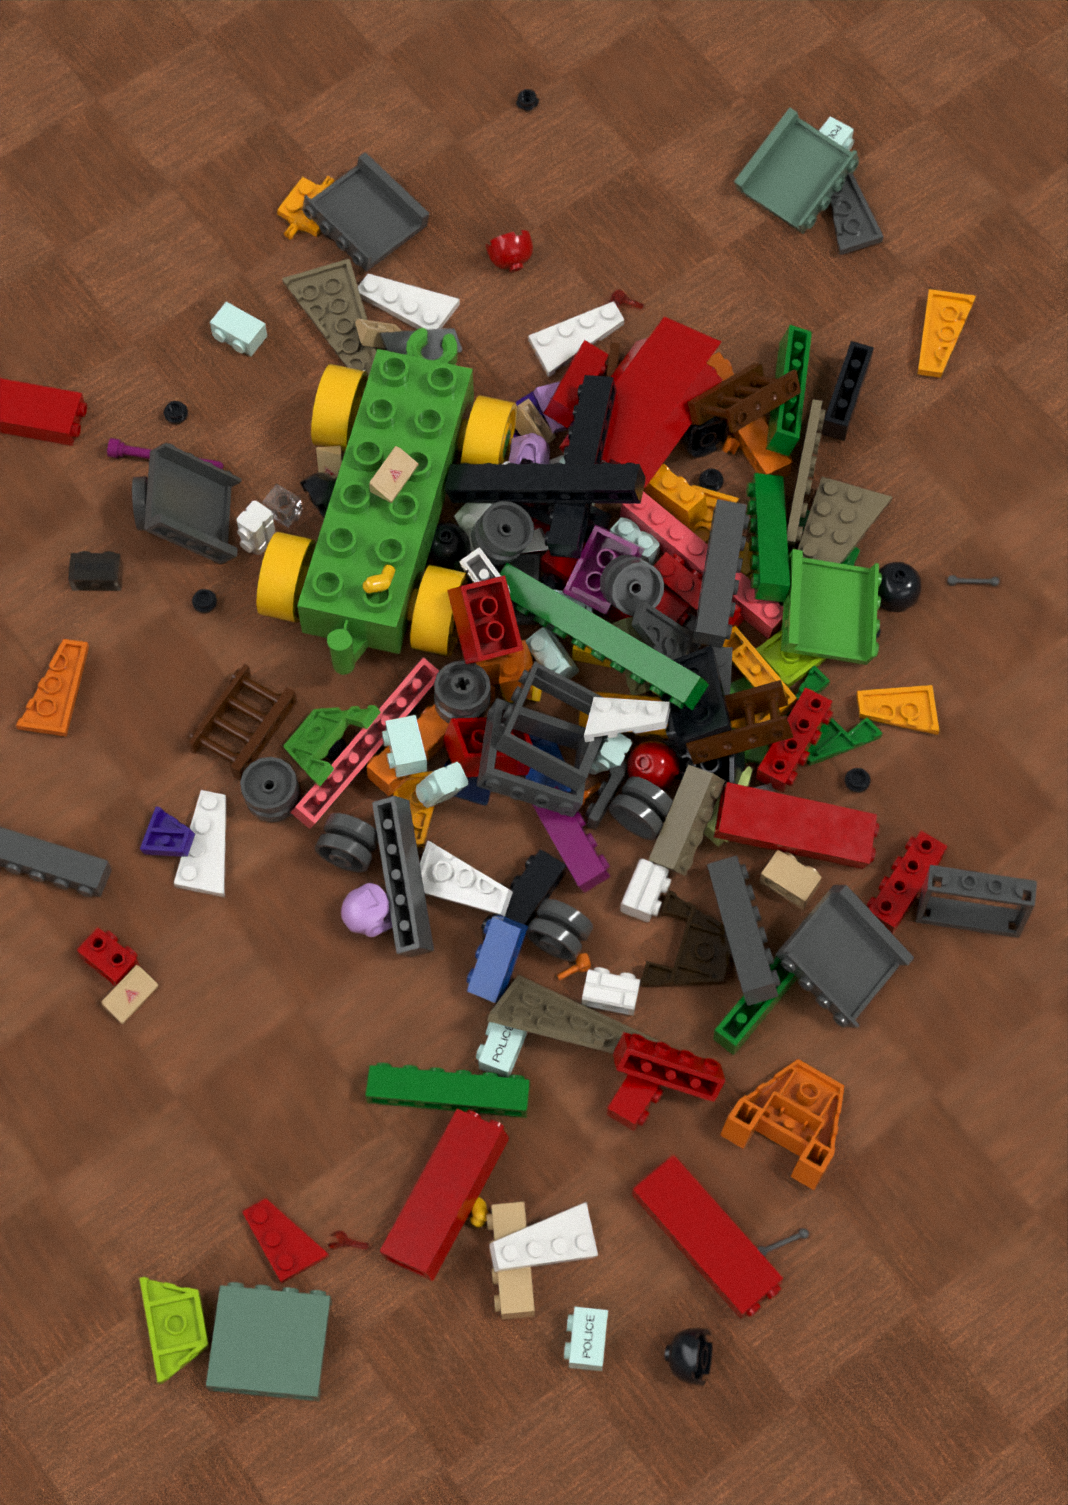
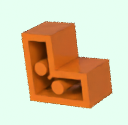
(508, 669)

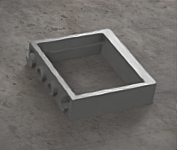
(537, 759)
(521, 788)
(973, 915)

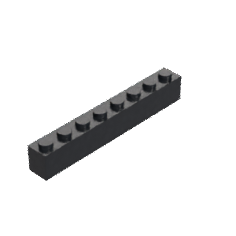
(586, 446)
(545, 483)

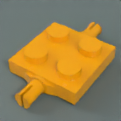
(292, 207)

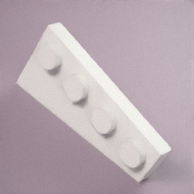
(408, 303)
(560, 342)
(205, 864)
(460, 883)
(551, 1241)

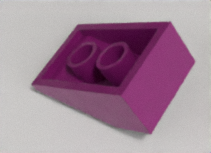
(598, 552)

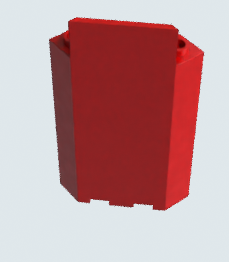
(654, 395)

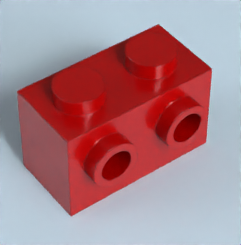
(107, 956)
(633, 1101)

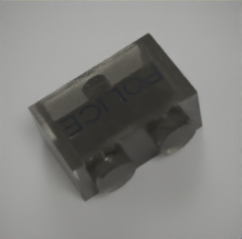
(95, 571)

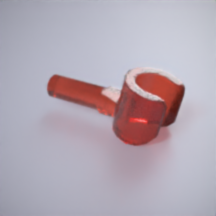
(620, 297)
(345, 1241)

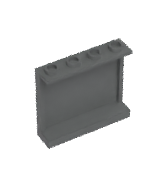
(366, 213)
(189, 503)
(842, 955)

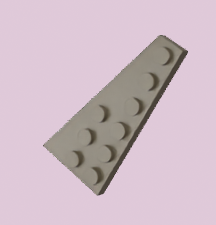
(333, 305)
(806, 470)
(839, 520)
(549, 1014)

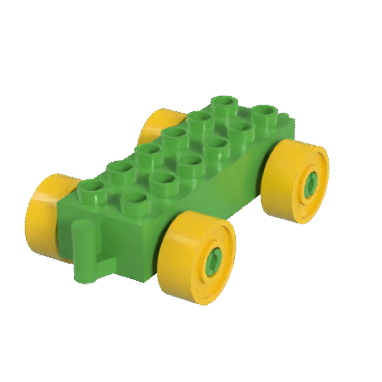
(426, 414)

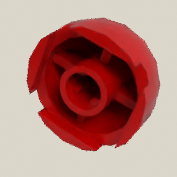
(510, 250)
(654, 763)

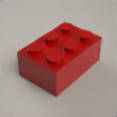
(485, 619)
(465, 743)

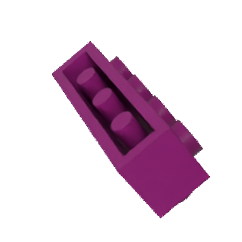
(575, 847)

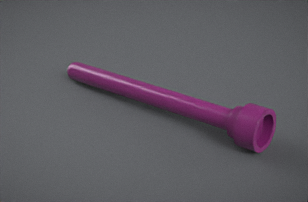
(117, 448)

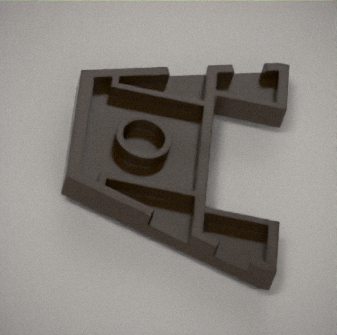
(702, 952)

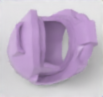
(529, 449)
(365, 910)

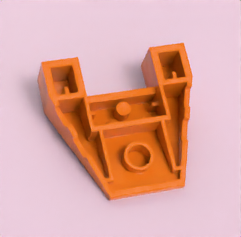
(795, 1111)

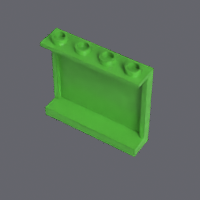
(831, 610)

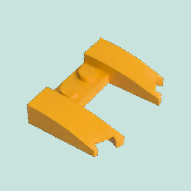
(756, 672)

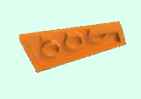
(57, 692)

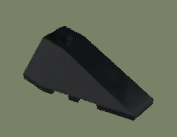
(726, 767)

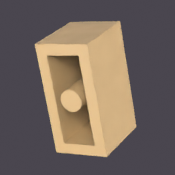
(790, 879)

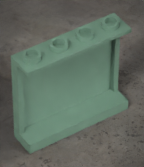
(796, 172)
(269, 1342)

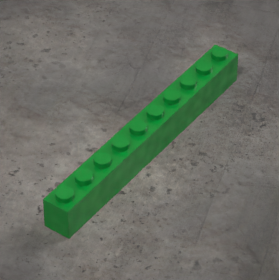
(604, 640)

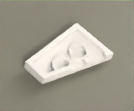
(617, 715)

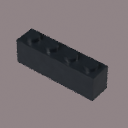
(847, 391)
(529, 890)

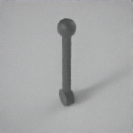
(953, 580)
(803, 1233)

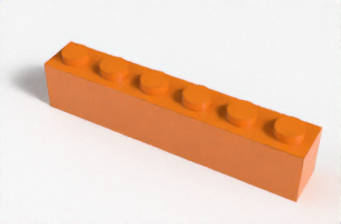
(754, 435)
(432, 731)

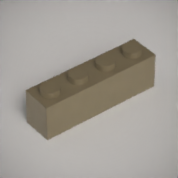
(687, 820)

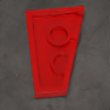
(282, 1241)

